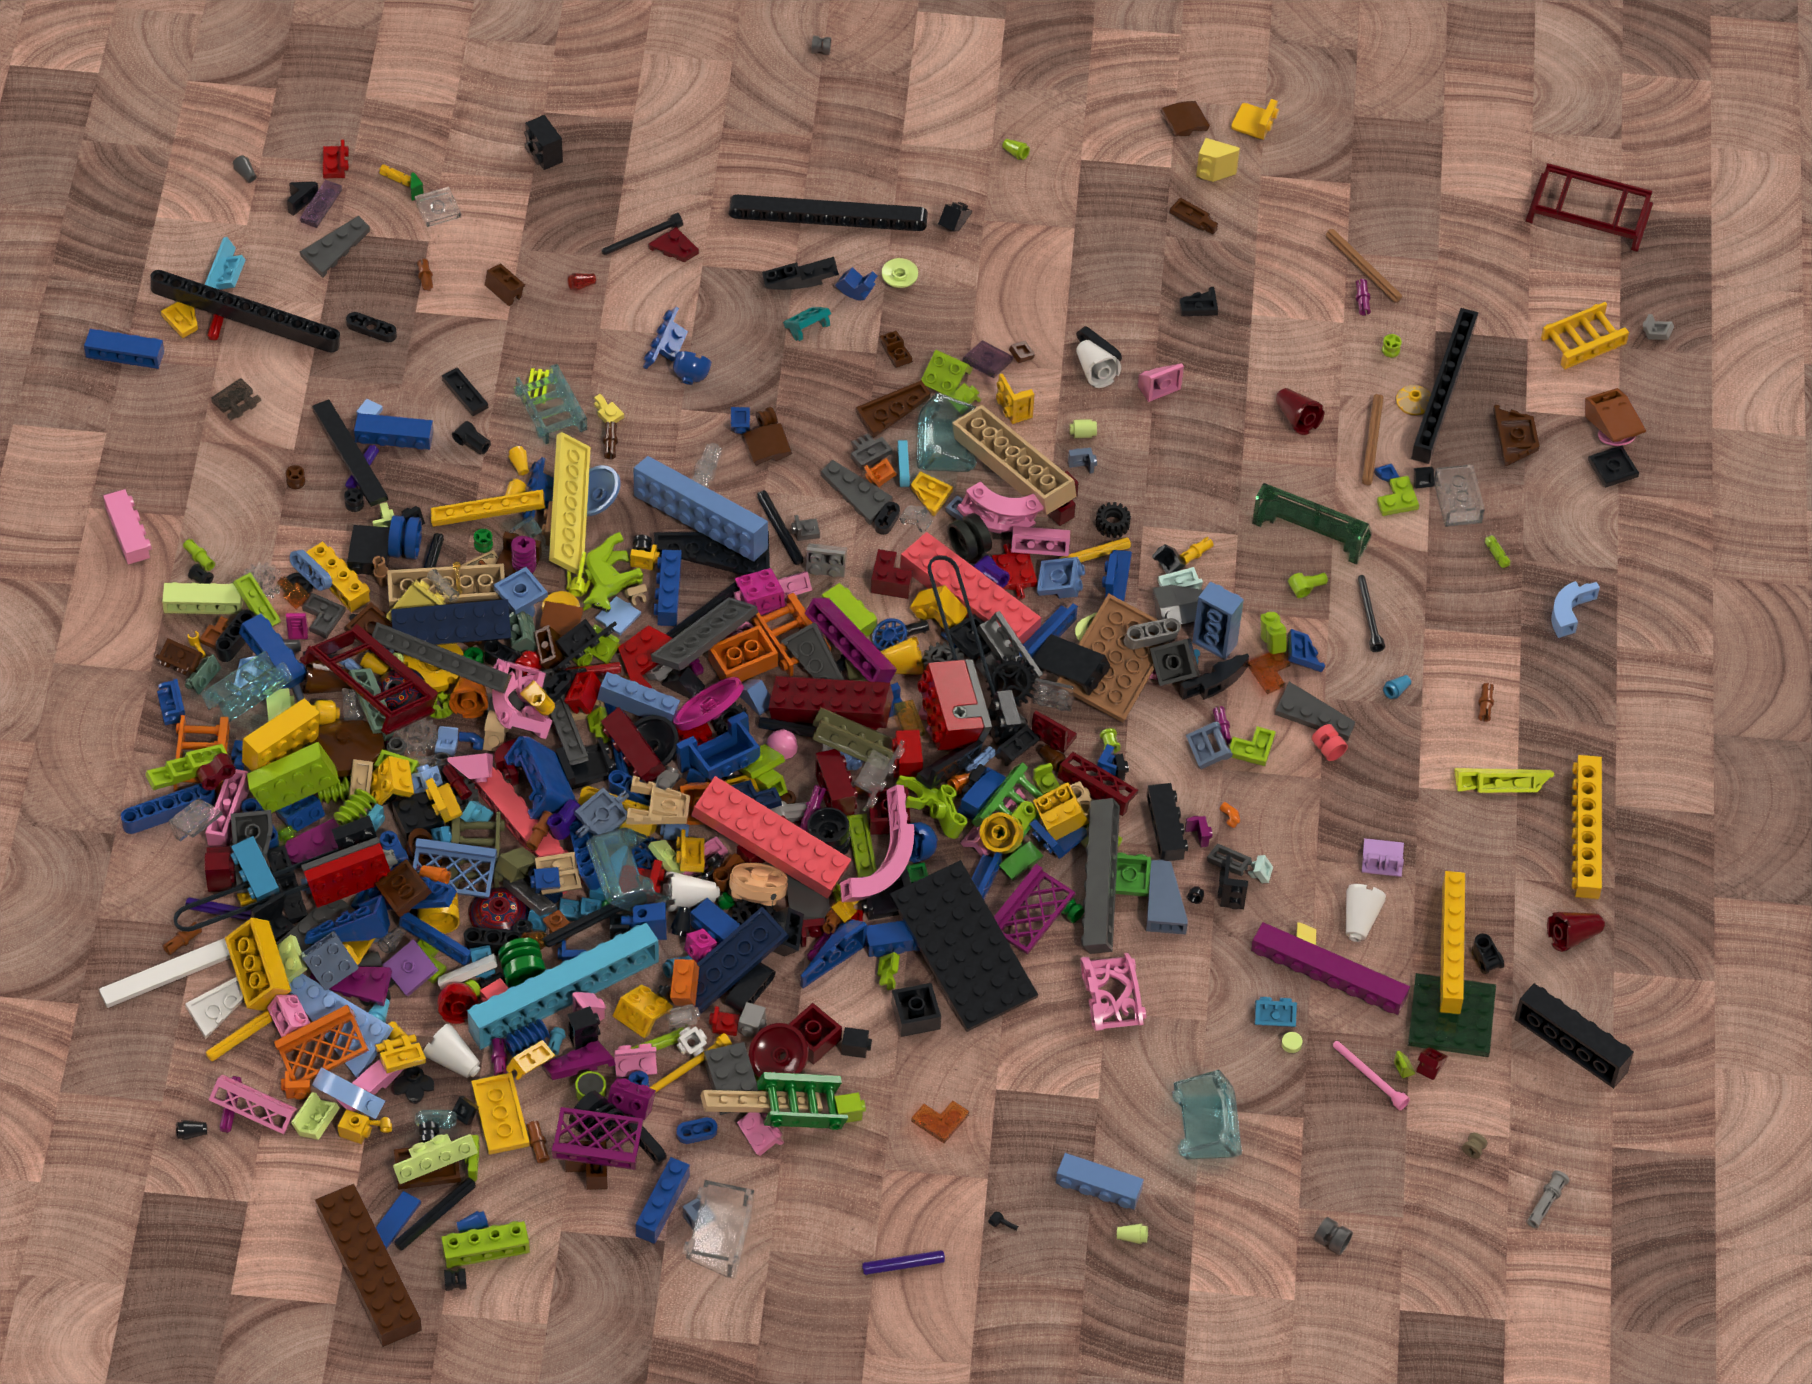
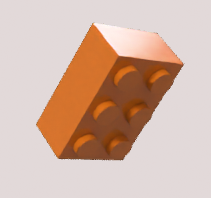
(743, 655)

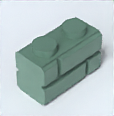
(522, 632)

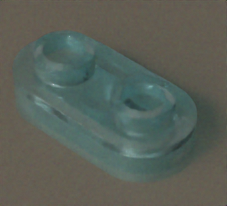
(445, 1118)

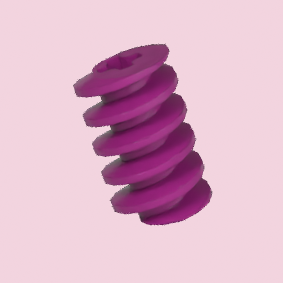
(524, 553)

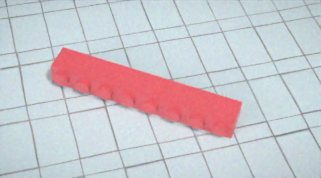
(502, 798)

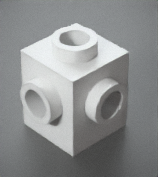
(698, 1037)

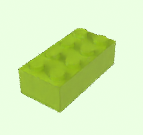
(293, 778)

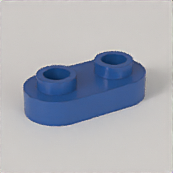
(696, 1130)

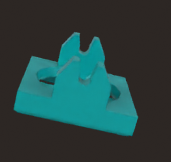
(807, 318)

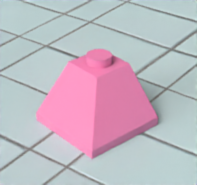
(1160, 381)
(474, 766)

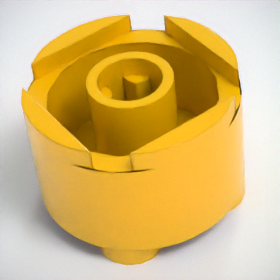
(1003, 822)

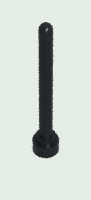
(674, 221)
(1376, 641)

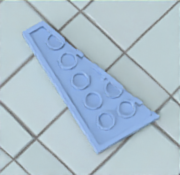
(319, 1003)

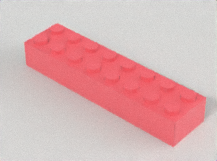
(982, 593)
(771, 837)

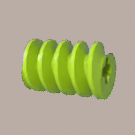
(338, 790)
(354, 807)

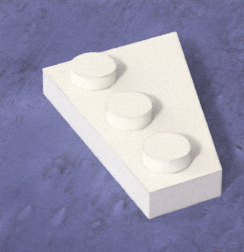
(215, 1006)

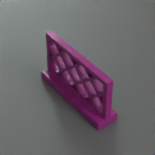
(1020, 896)
(593, 1155)

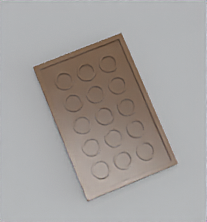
(1129, 667)

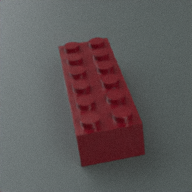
(860, 701)

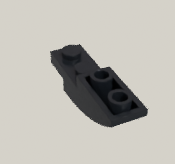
(797, 277)
(1222, 676)

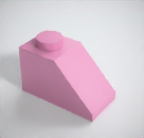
(583, 1000)

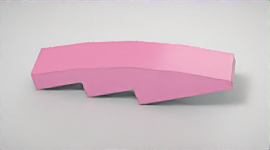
(373, 1080)

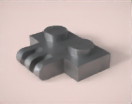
(869, 450)

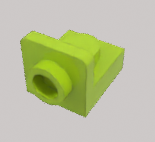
(1044, 778)

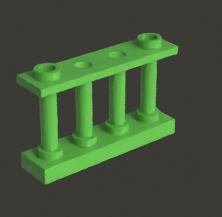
(1006, 789)

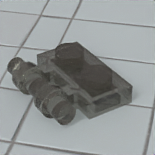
(234, 394)

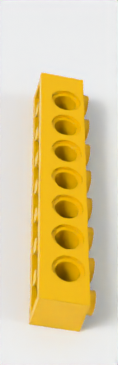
(1588, 767)

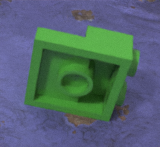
(1133, 874)

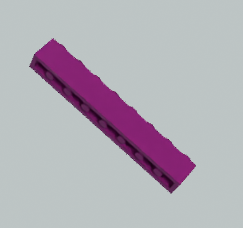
(1330, 968)

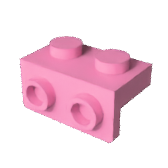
(759, 1135)

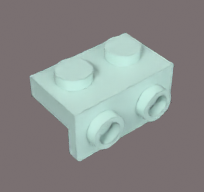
(1183, 578)

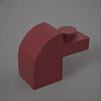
(508, 771)

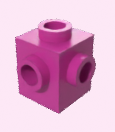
(699, 944)

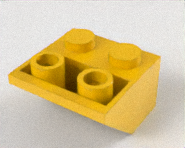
(1061, 811)

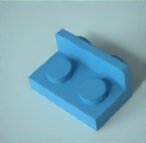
(1275, 1013)

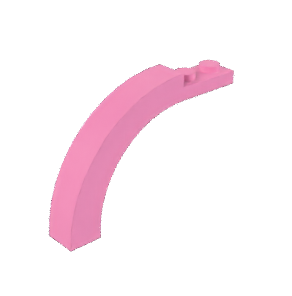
(896, 858)

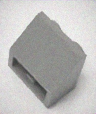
(826, 560)

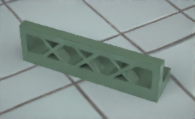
(369, 682)

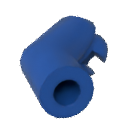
(472, 737)

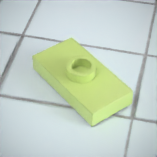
(665, 853)

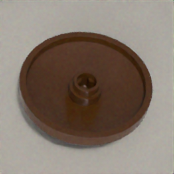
(349, 741)

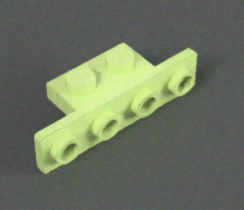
(433, 1156)

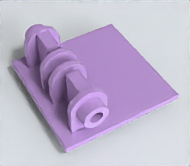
(1382, 857)

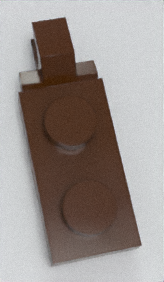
(1194, 216)

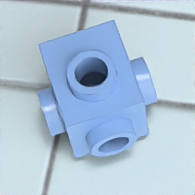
(424, 773)

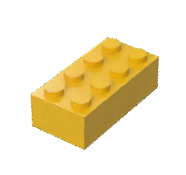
(281, 735)
(257, 963)

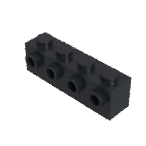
(1166, 822)

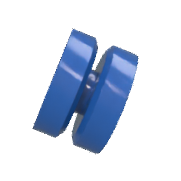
(405, 537)

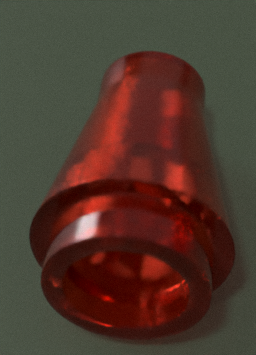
(581, 280)

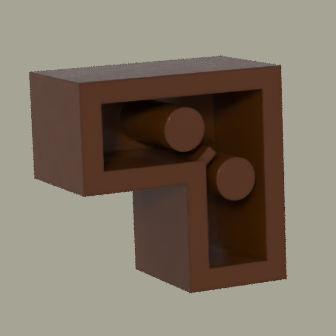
(595, 1174)

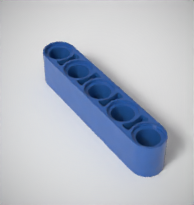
(160, 808)
(583, 857)

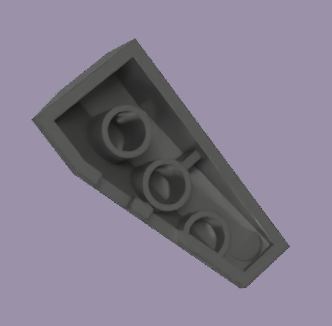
(1176, 602)

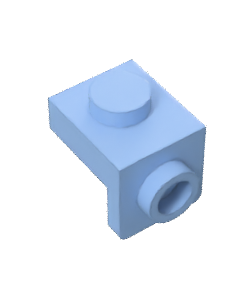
(447, 740)

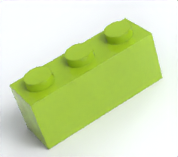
(852, 608)

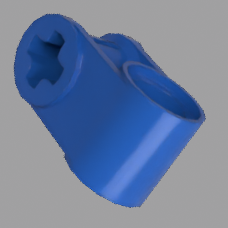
(390, 841)

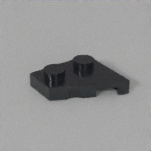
(1199, 304)

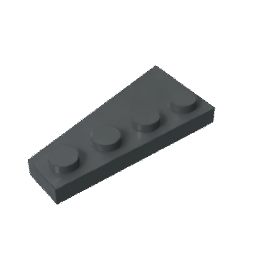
(329, 249)

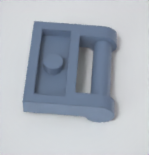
(1203, 748)

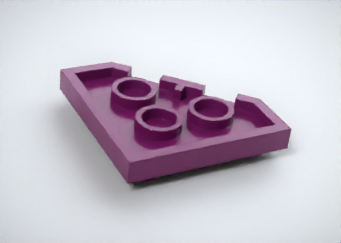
(312, 842)

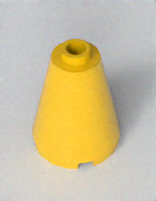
(905, 657)

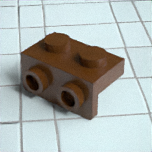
(179, 656)

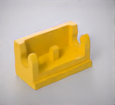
(530, 1059)

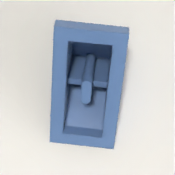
(756, 695)

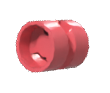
(1329, 742)

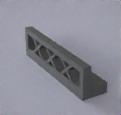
(1001, 646)

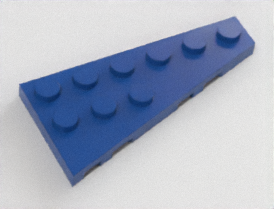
(441, 895)

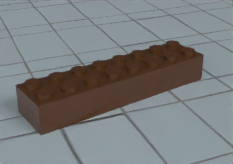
(368, 1265)

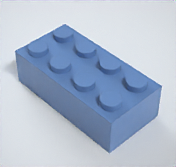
(1218, 620)

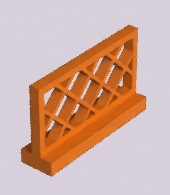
(318, 1029)

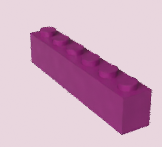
(850, 640)

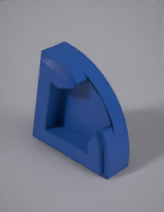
(1386, 472)

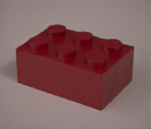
(834, 777)

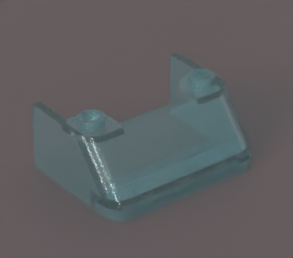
(618, 870)

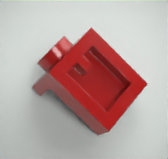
(724, 1022)

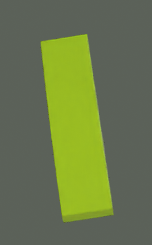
(182, 769)

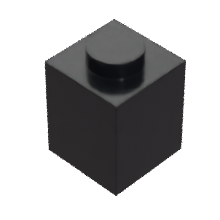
(856, 1042)

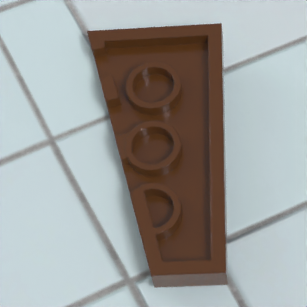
(890, 408)

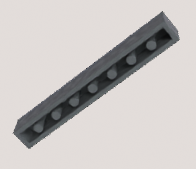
(1101, 876)

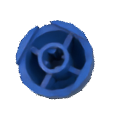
(691, 368)
(924, 842)

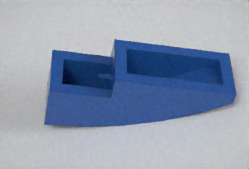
(981, 792)

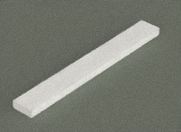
(165, 973)

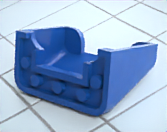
(544, 774)

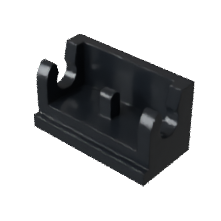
(1017, 745)

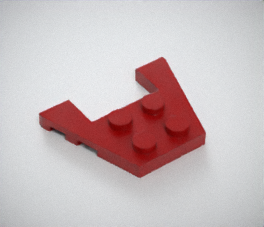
(638, 650)

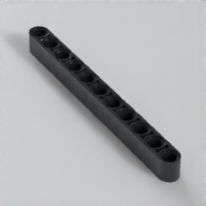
(828, 212)
(245, 311)

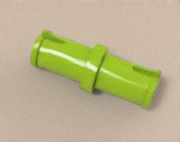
(199, 554)

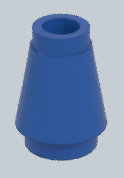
(474, 1221)

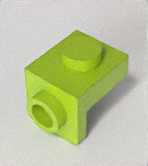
(966, 394)

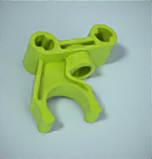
(940, 804)

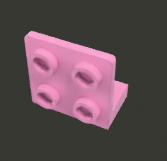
(632, 1060)

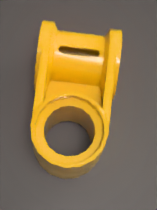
(538, 698)

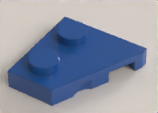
(1302, 651)

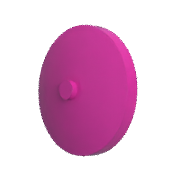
(708, 704)

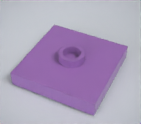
(411, 967)

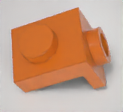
(880, 473)
(295, 1089)

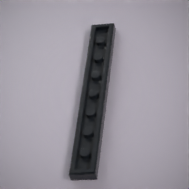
(350, 453)

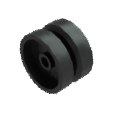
(969, 536)

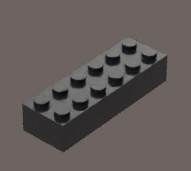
(1574, 1035)

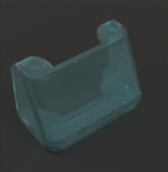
(936, 441)
(1208, 1117)

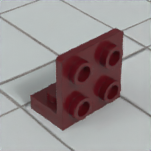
(1052, 732)

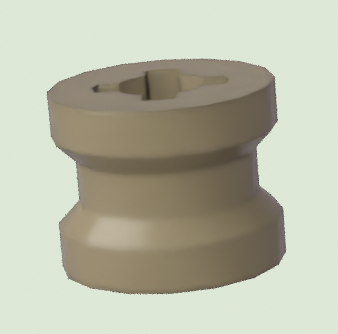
(1474, 1146)

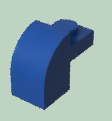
(855, 285)

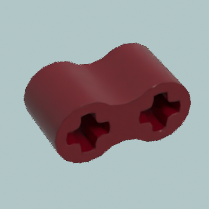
(216, 771)

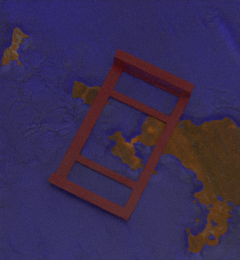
(1613, 228)
(394, 719)

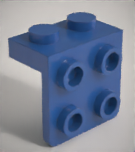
(1061, 846)

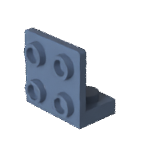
(329, 960)

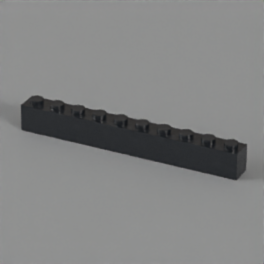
(1444, 385)

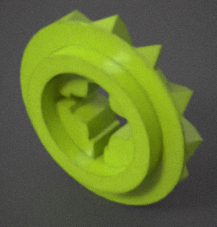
(446, 711)

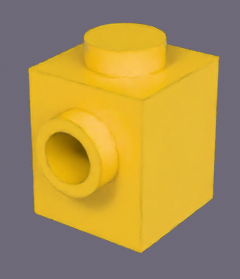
(354, 1127)

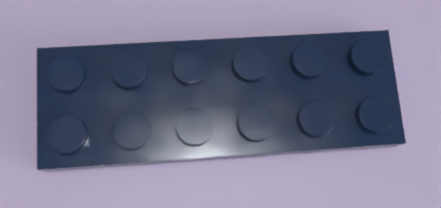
(455, 622)
(737, 956)

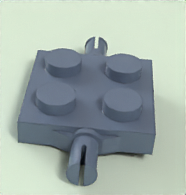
(601, 813)

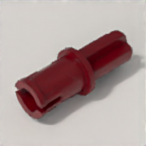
(456, 782)

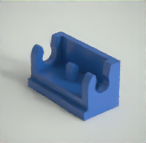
(171, 702)

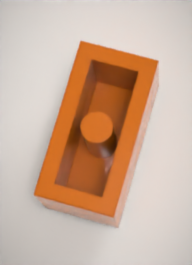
(684, 982)

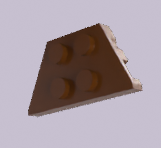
(1516, 434)

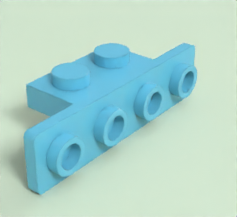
(225, 267)

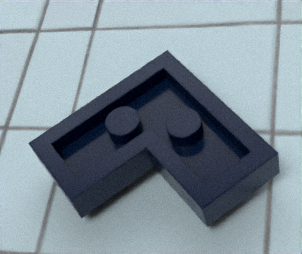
(768, 798)

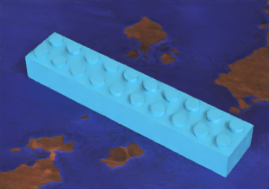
(554, 987)

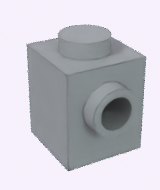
(752, 1020)

